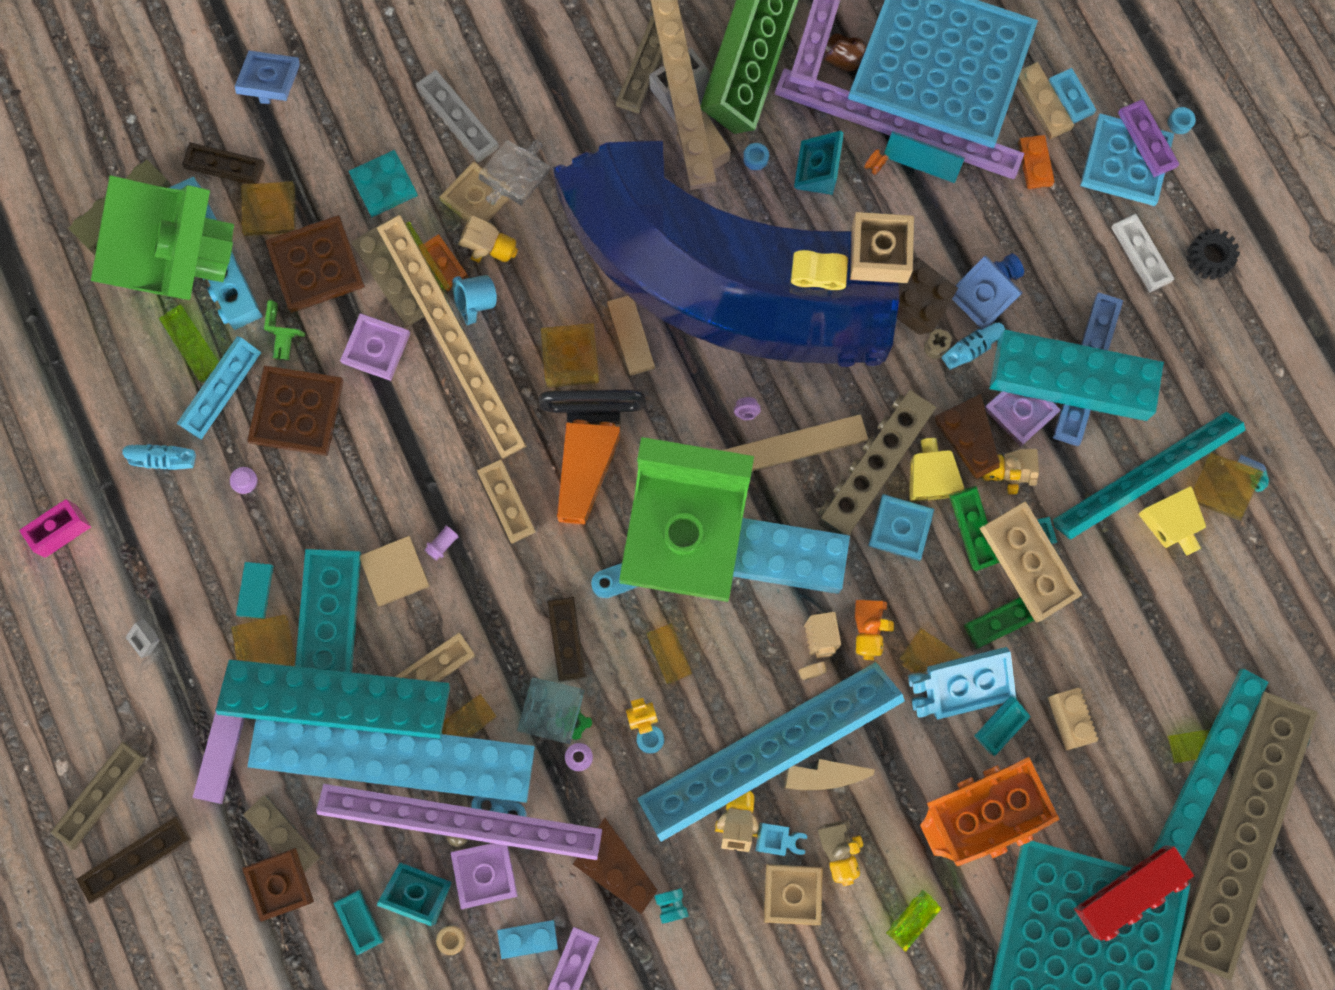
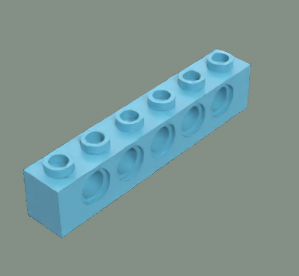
(244, 308)

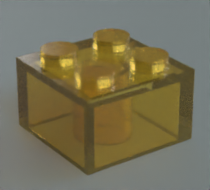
(570, 355)

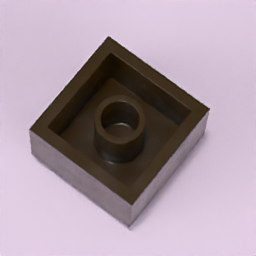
(924, 298)

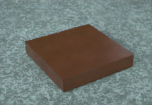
(278, 884)

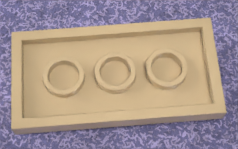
(1030, 562)

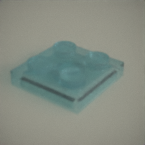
(551, 710)

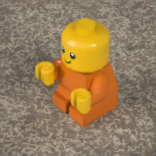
(869, 625)

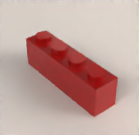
(1134, 893)

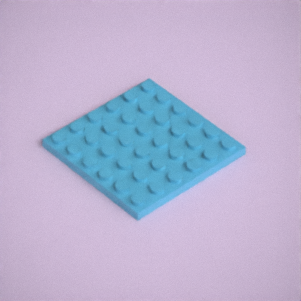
(945, 64)

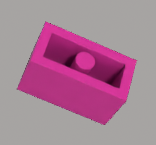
(55, 528)

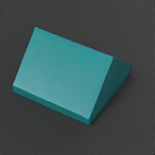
(819, 163)
(415, 894)

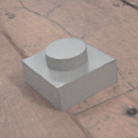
(142, 638)

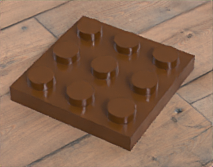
(314, 264)
(295, 410)

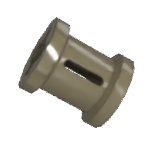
(936, 350)

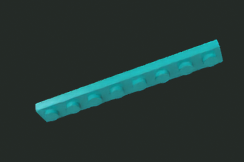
(1148, 475)
(1212, 762)

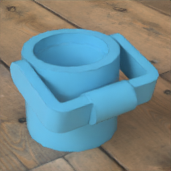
(473, 296)

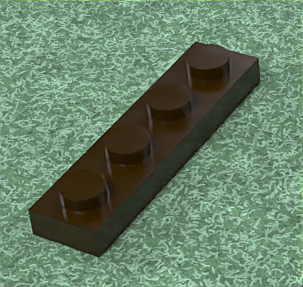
(133, 860)

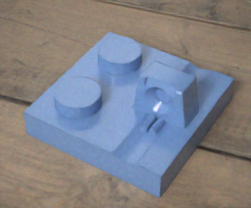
(267, 76)
(985, 293)

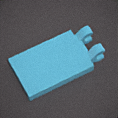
(964, 684)

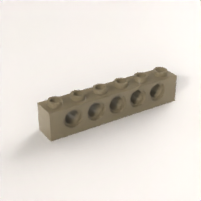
(918, 412)

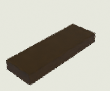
(223, 164)
(566, 639)

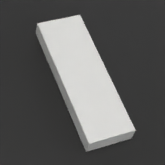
(1142, 253)

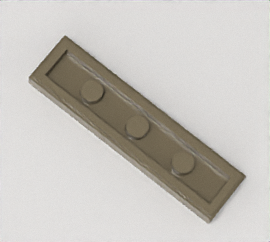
(638, 78)
(98, 795)

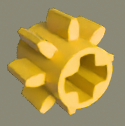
(641, 715)

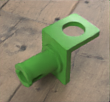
(283, 335)

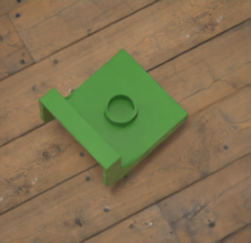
(159, 239)
(686, 519)

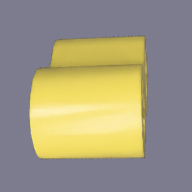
(819, 270)

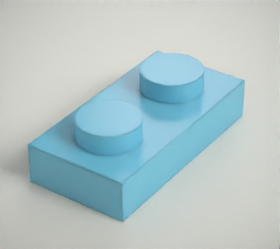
(1072, 95)
(527, 939)

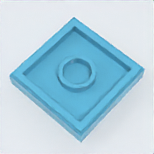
(901, 527)

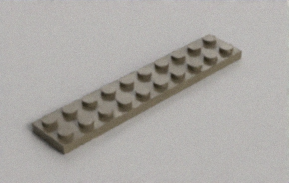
(1245, 835)

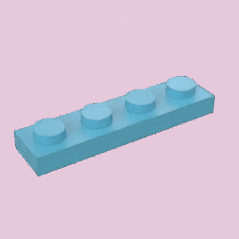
(219, 387)

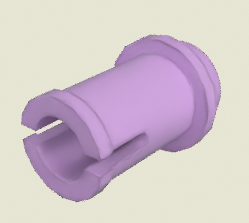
(441, 543)

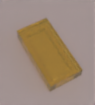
(669, 654)

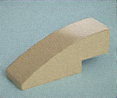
(825, 776)

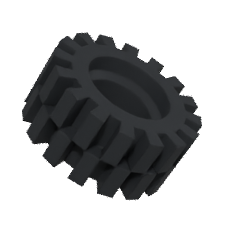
(1223, 244)

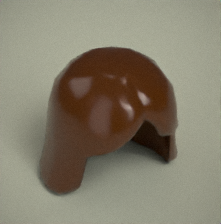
(844, 52)

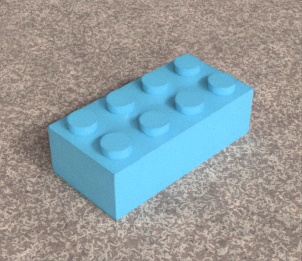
(791, 556)

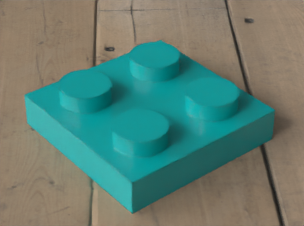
(383, 183)

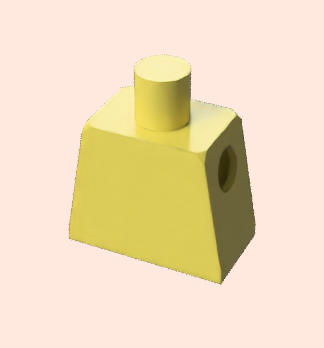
(933, 473)
(1176, 520)

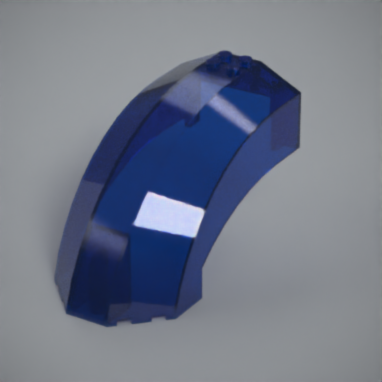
(716, 270)

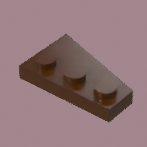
(970, 435)
(618, 870)

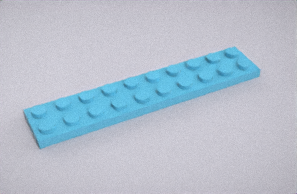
(769, 750)
(397, 760)

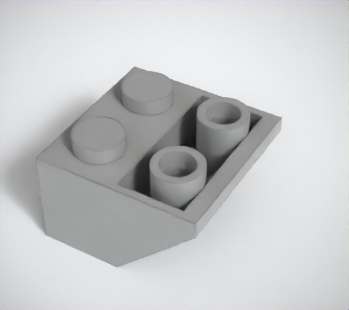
(660, 87)

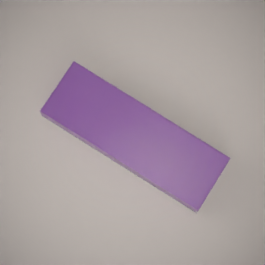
(1148, 138)

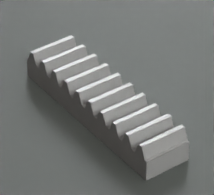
(457, 116)

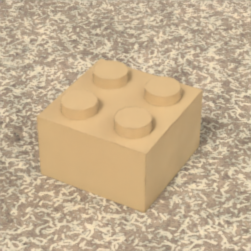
(882, 247)

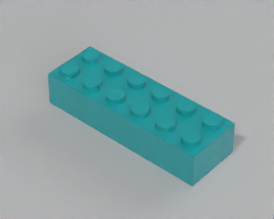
(1076, 375)

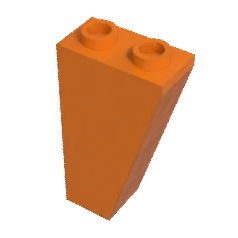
(584, 466)

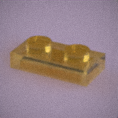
(469, 718)

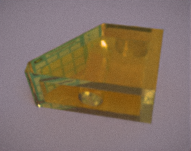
(926, 651)

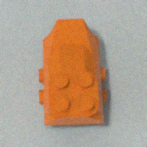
(989, 814)

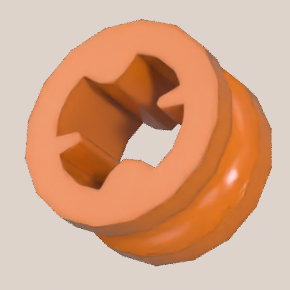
(876, 162)

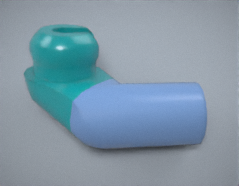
(1252, 463)

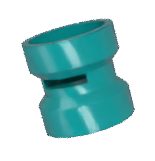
(674, 912)

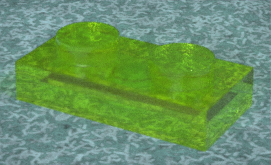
(913, 920)

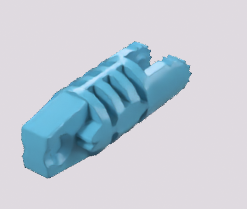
(972, 345)
(159, 456)

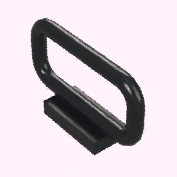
(592, 405)

